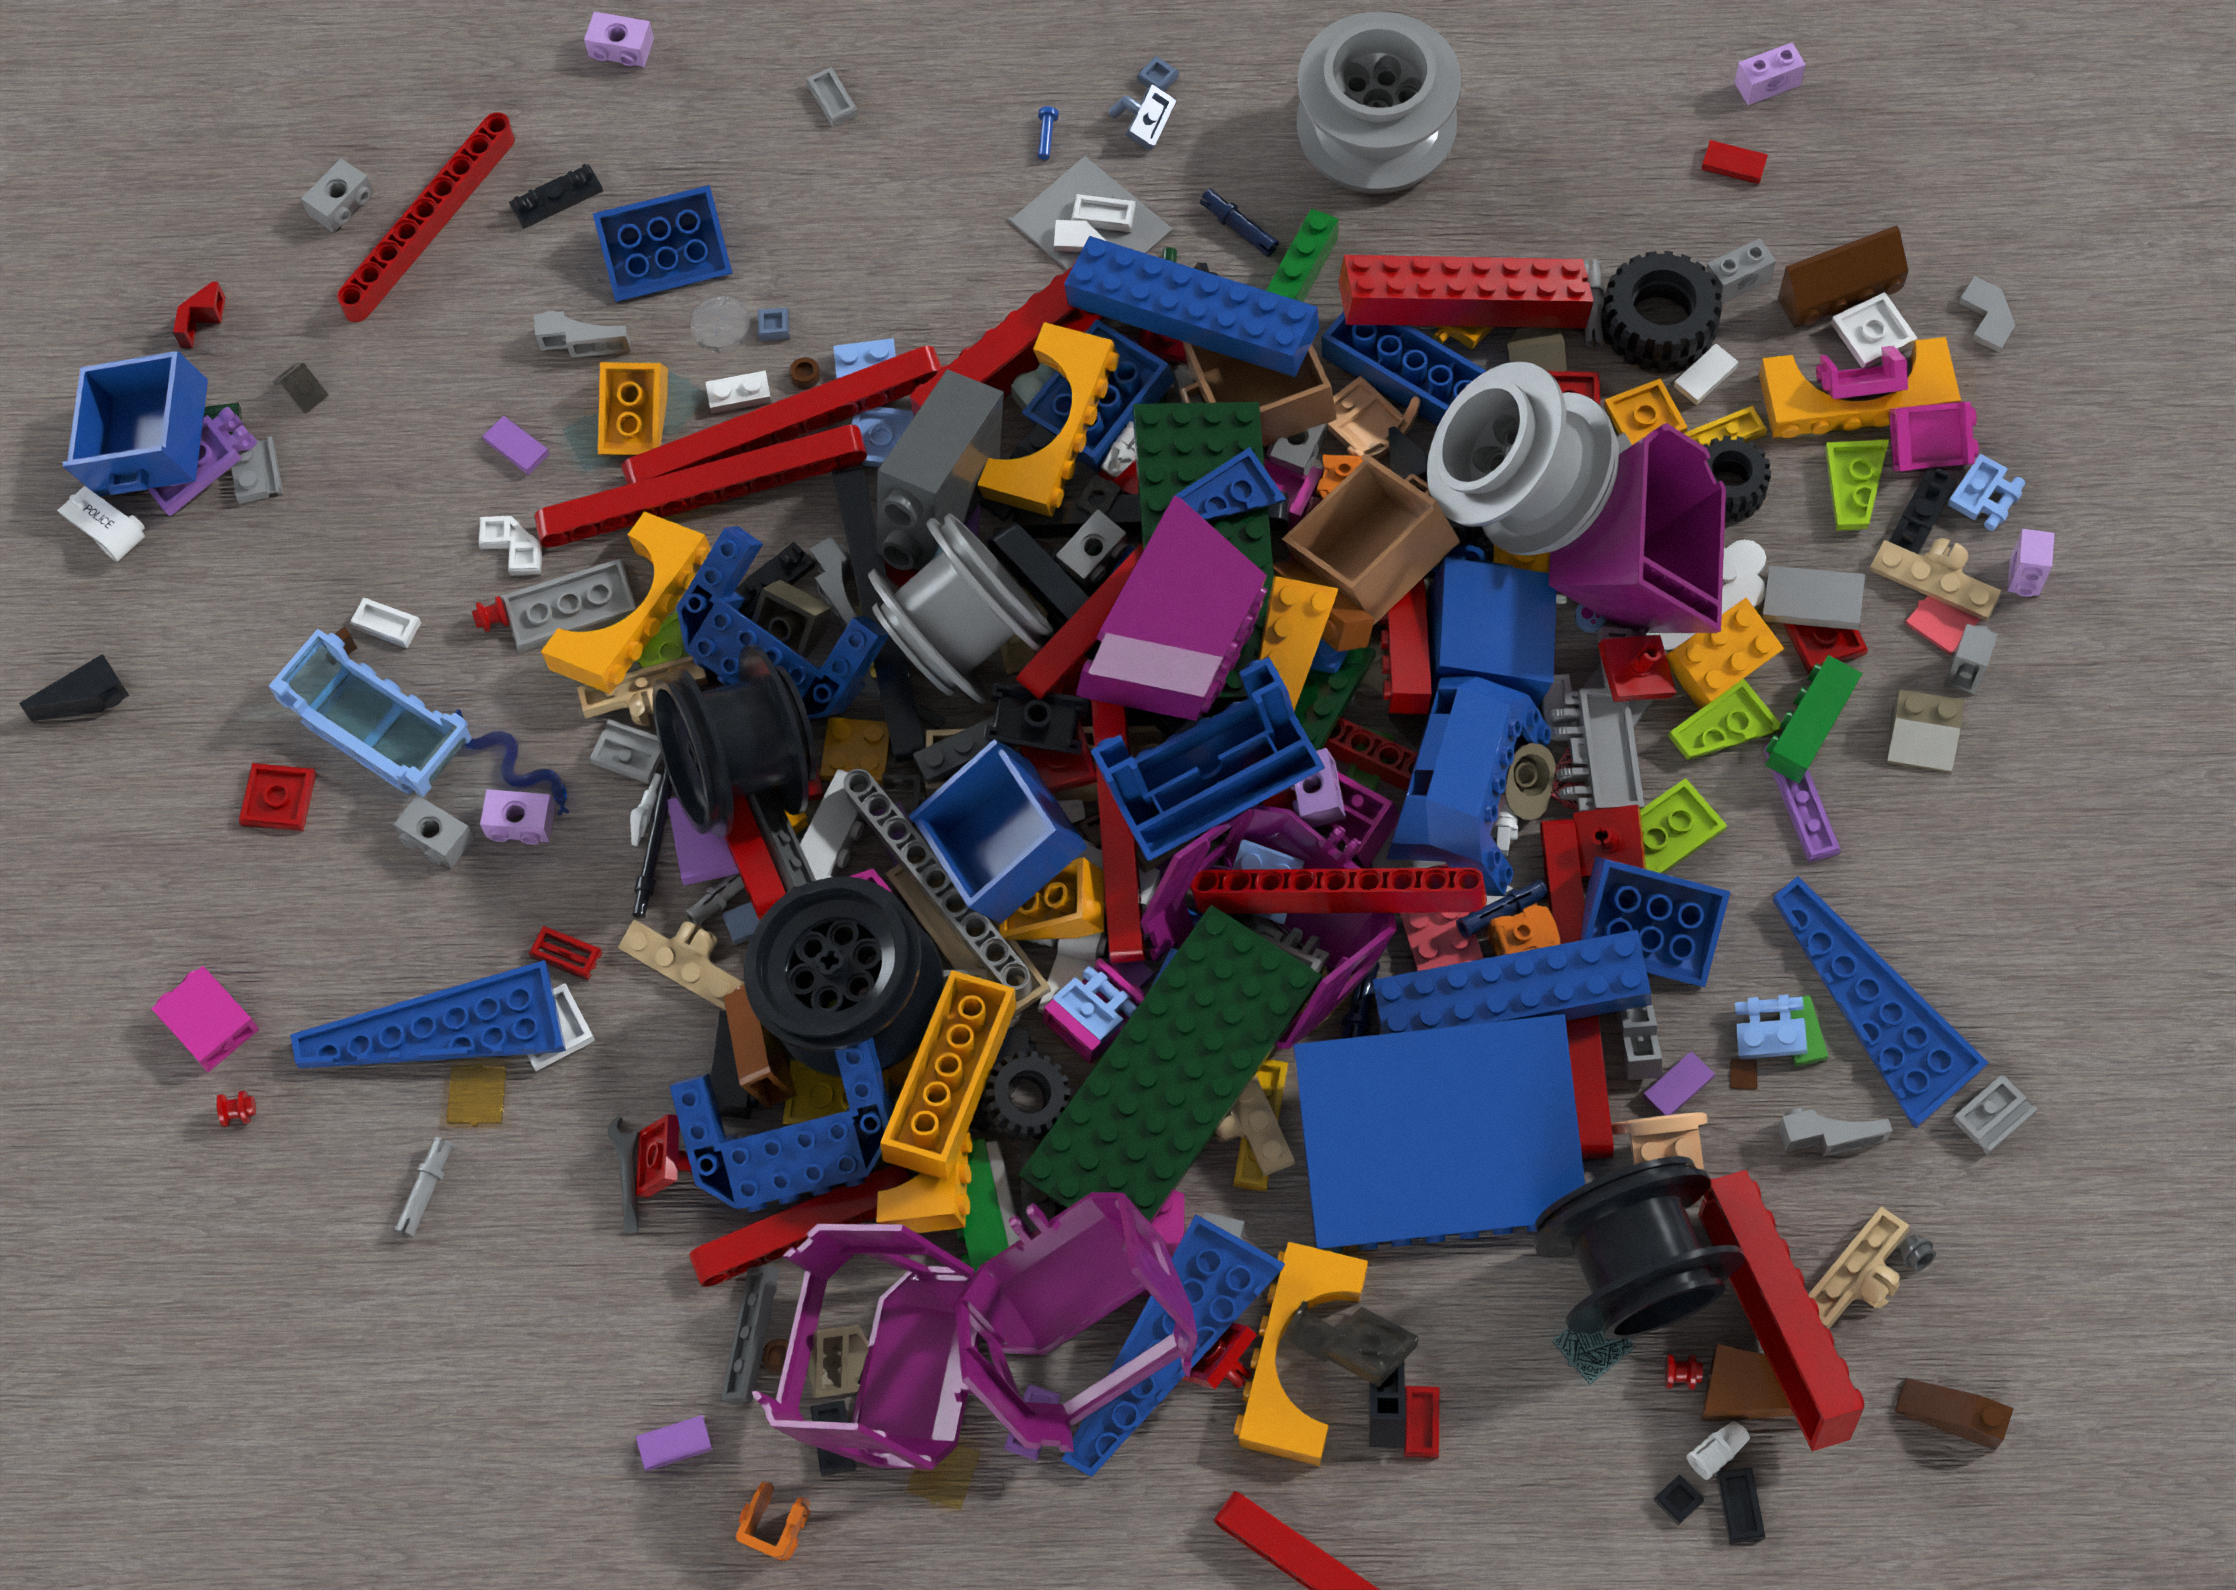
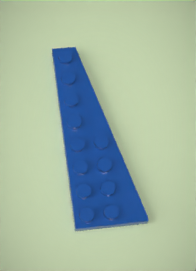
(476, 1019)
(1902, 1034)
(1220, 1282)

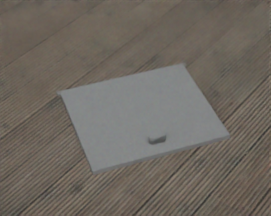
(1057, 203)

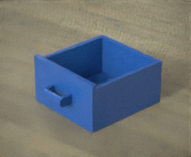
(137, 424)
(1492, 625)
(998, 831)

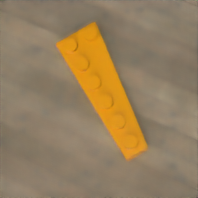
(1294, 629)

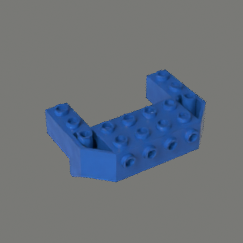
(717, 632)
(791, 1157)

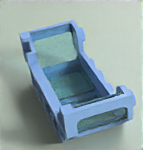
(368, 715)

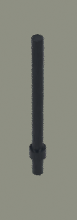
(645, 883)

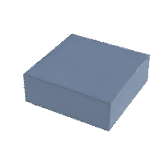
(1158, 73)
(773, 324)
(741, 922)

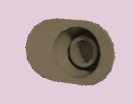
(1530, 781)

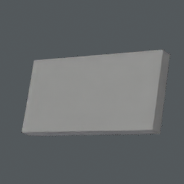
(571, 603)

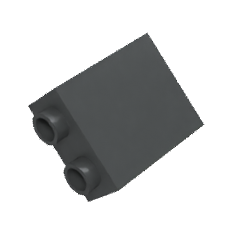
(936, 468)

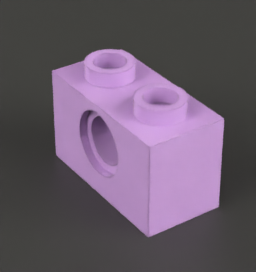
(619, 39)
(1769, 73)
(2030, 562)
(1326, 803)
(503, 806)

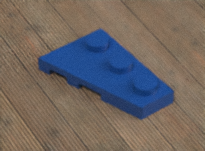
(1233, 489)

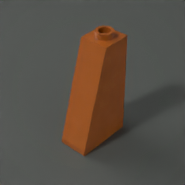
(757, 1053)
(1742, 1387)

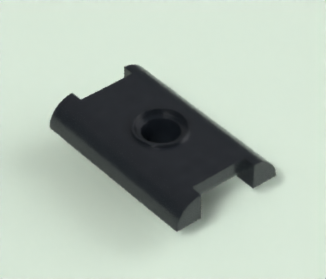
(1015, 727)

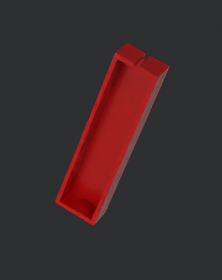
(1465, 291)
(1009, 347)
(1782, 1313)

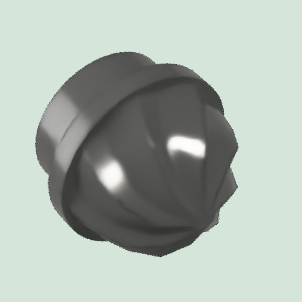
(1917, 1252)

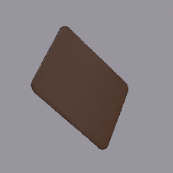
(1743, 1074)

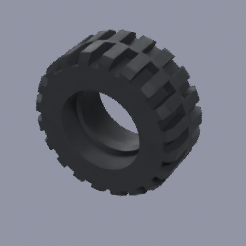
(1666, 278)

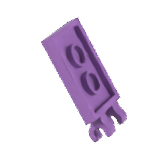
(216, 456)
(699, 855)

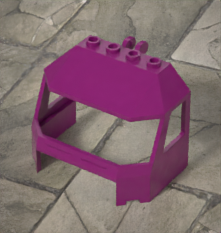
(1350, 938)
(1053, 1289)
(911, 1377)

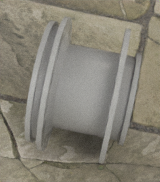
(1384, 133)
(1523, 459)
(957, 610)

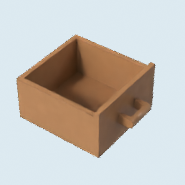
(1285, 402)
(1373, 536)

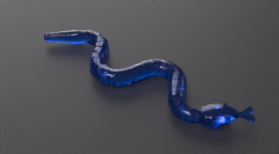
(557, 789)

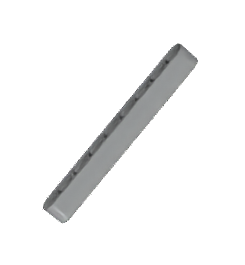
(929, 870)

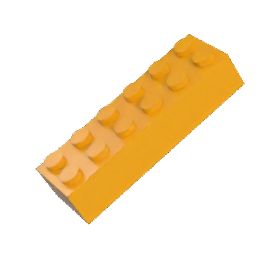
(948, 1075)

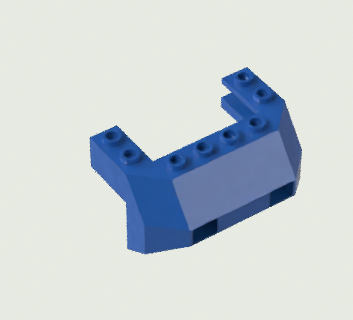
(1211, 768)
(1461, 776)

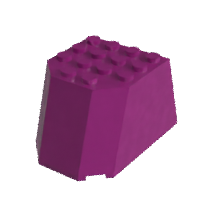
(1656, 543)
(1176, 621)

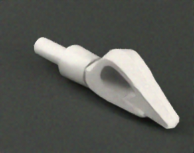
(640, 816)

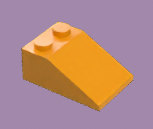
(631, 407)
(1062, 909)

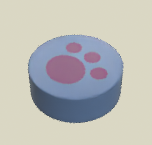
(1588, 620)

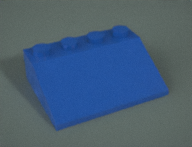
(662, 243)
(1137, 380)
(1673, 917)

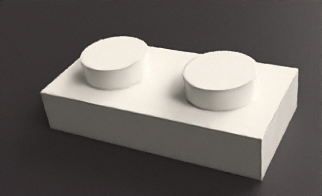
(738, 392)

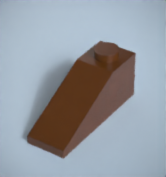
(1956, 1412)

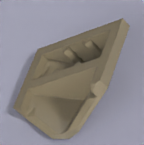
(1538, 346)
(837, 1360)

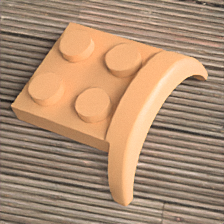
(1365, 419)
(1664, 1137)

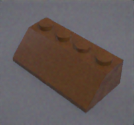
(1843, 277)

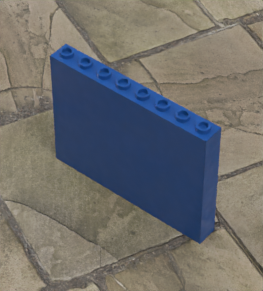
(1437, 1131)

